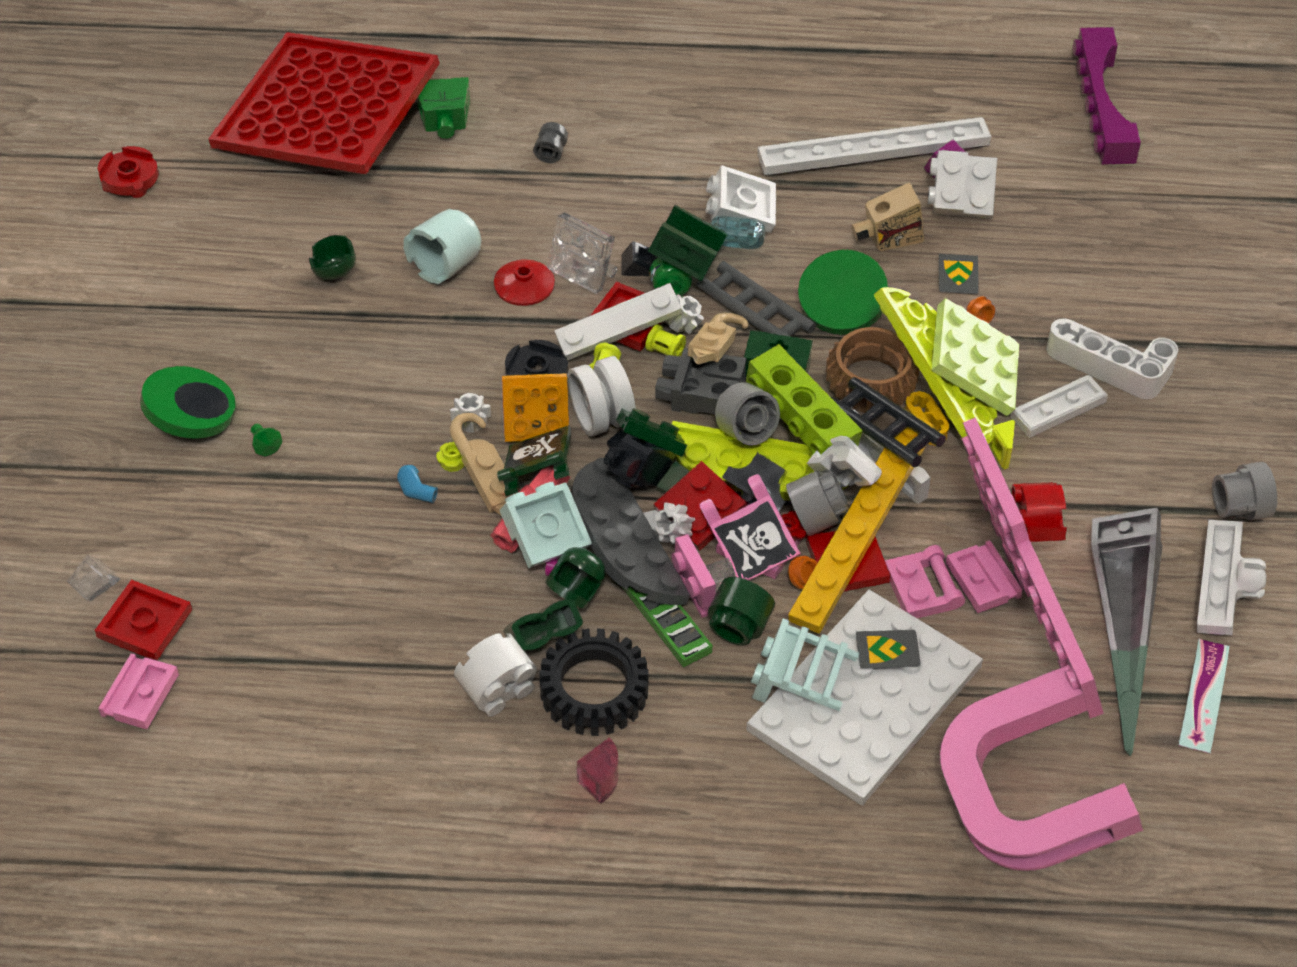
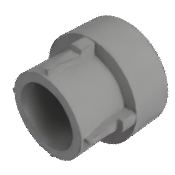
(1246, 493)

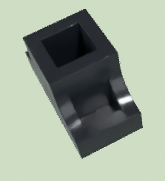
(770, 474)

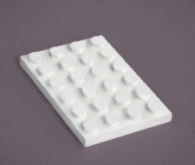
(881, 707)

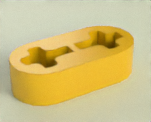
(931, 414)

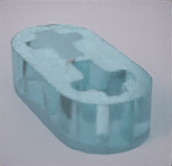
(738, 231)

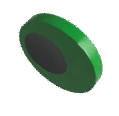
(187, 402)

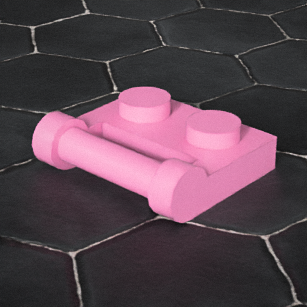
(914, 588)

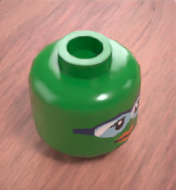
(665, 273)

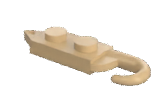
(715, 338)
(481, 462)

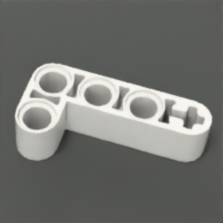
(1111, 360)

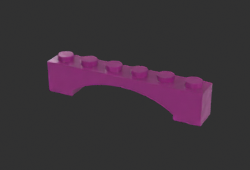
(1115, 136)

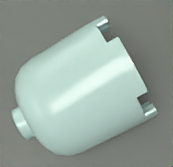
(443, 245)

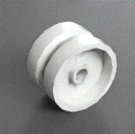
(600, 394)

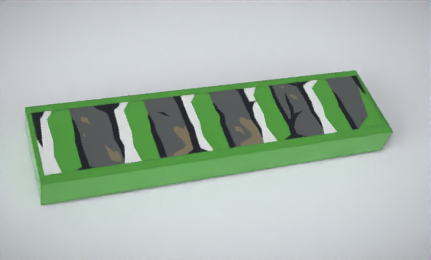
(673, 627)

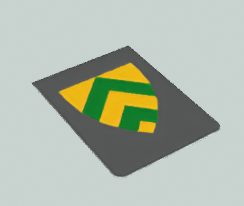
(958, 273)
(888, 649)

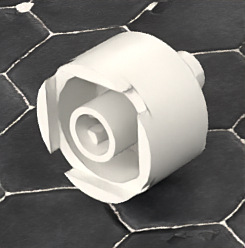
(496, 673)

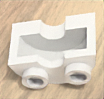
(846, 462)

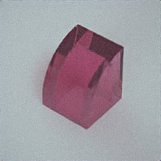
(599, 770)

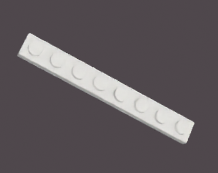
(871, 146)

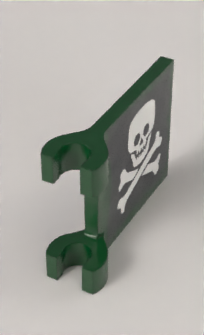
(536, 454)

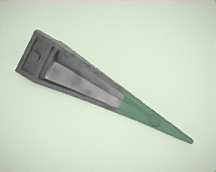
(1127, 569)

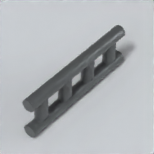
(752, 290)

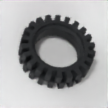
(594, 715)

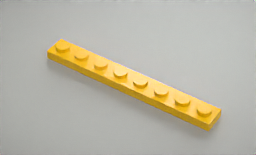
(852, 540)

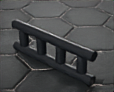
(887, 436)

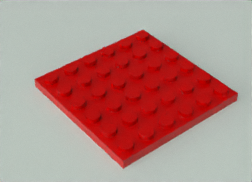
(325, 102)

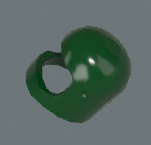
(577, 576)

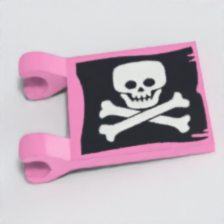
(753, 536)

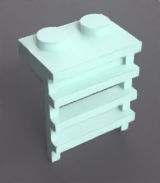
(782, 658)

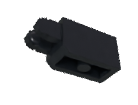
(638, 462)

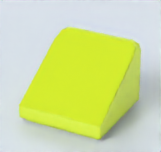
(1003, 442)

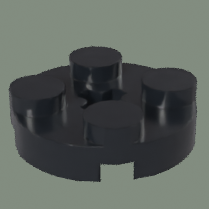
(537, 352)

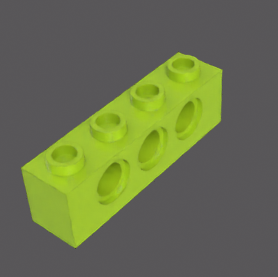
(801, 400)

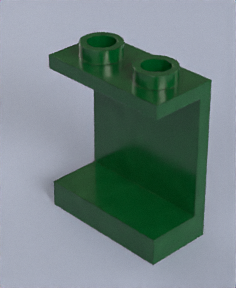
(687, 242)

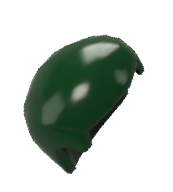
(332, 257)

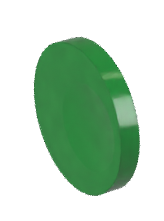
(840, 291)

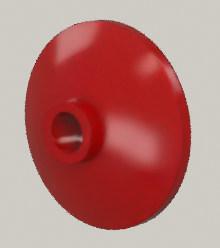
(524, 282)

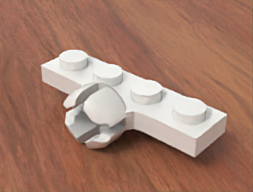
(1226, 577)

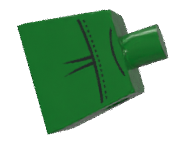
(444, 105)

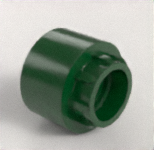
(740, 610)

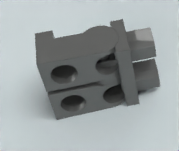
(698, 385)

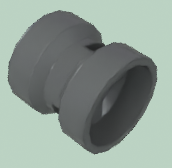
(550, 142)

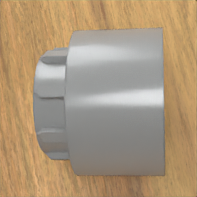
(747, 411)
(817, 501)

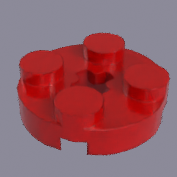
(115, 175)

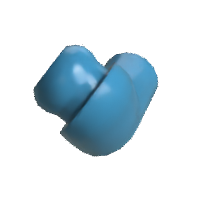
(412, 486)

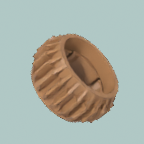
(872, 345)

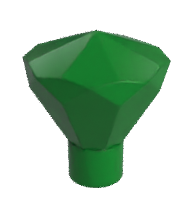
(265, 440)

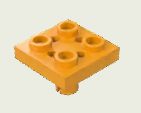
(535, 396)

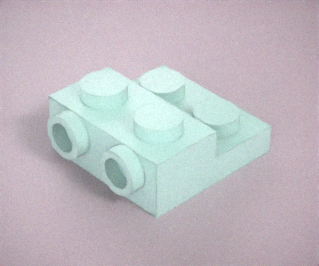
(544, 523)

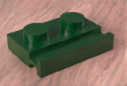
(662, 435)

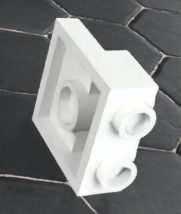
(962, 184)
(742, 197)

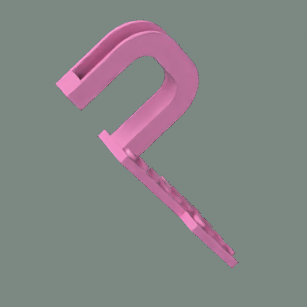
(1026, 709)

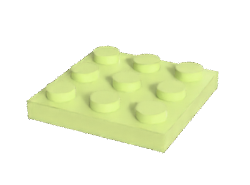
(975, 357)

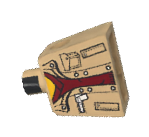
(892, 220)

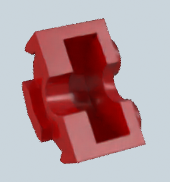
(1041, 510)

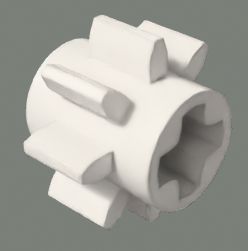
(689, 318)
(471, 404)
(672, 522)

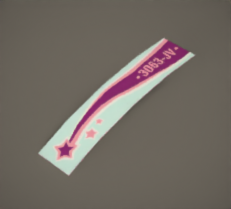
(1204, 696)

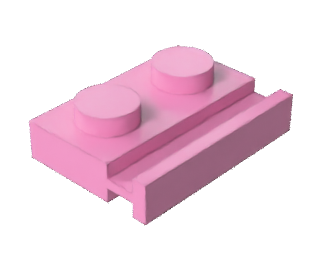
(694, 574)
(983, 576)
(138, 691)

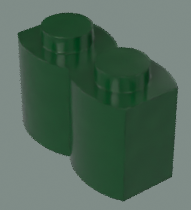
(548, 624)

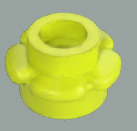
(450, 457)

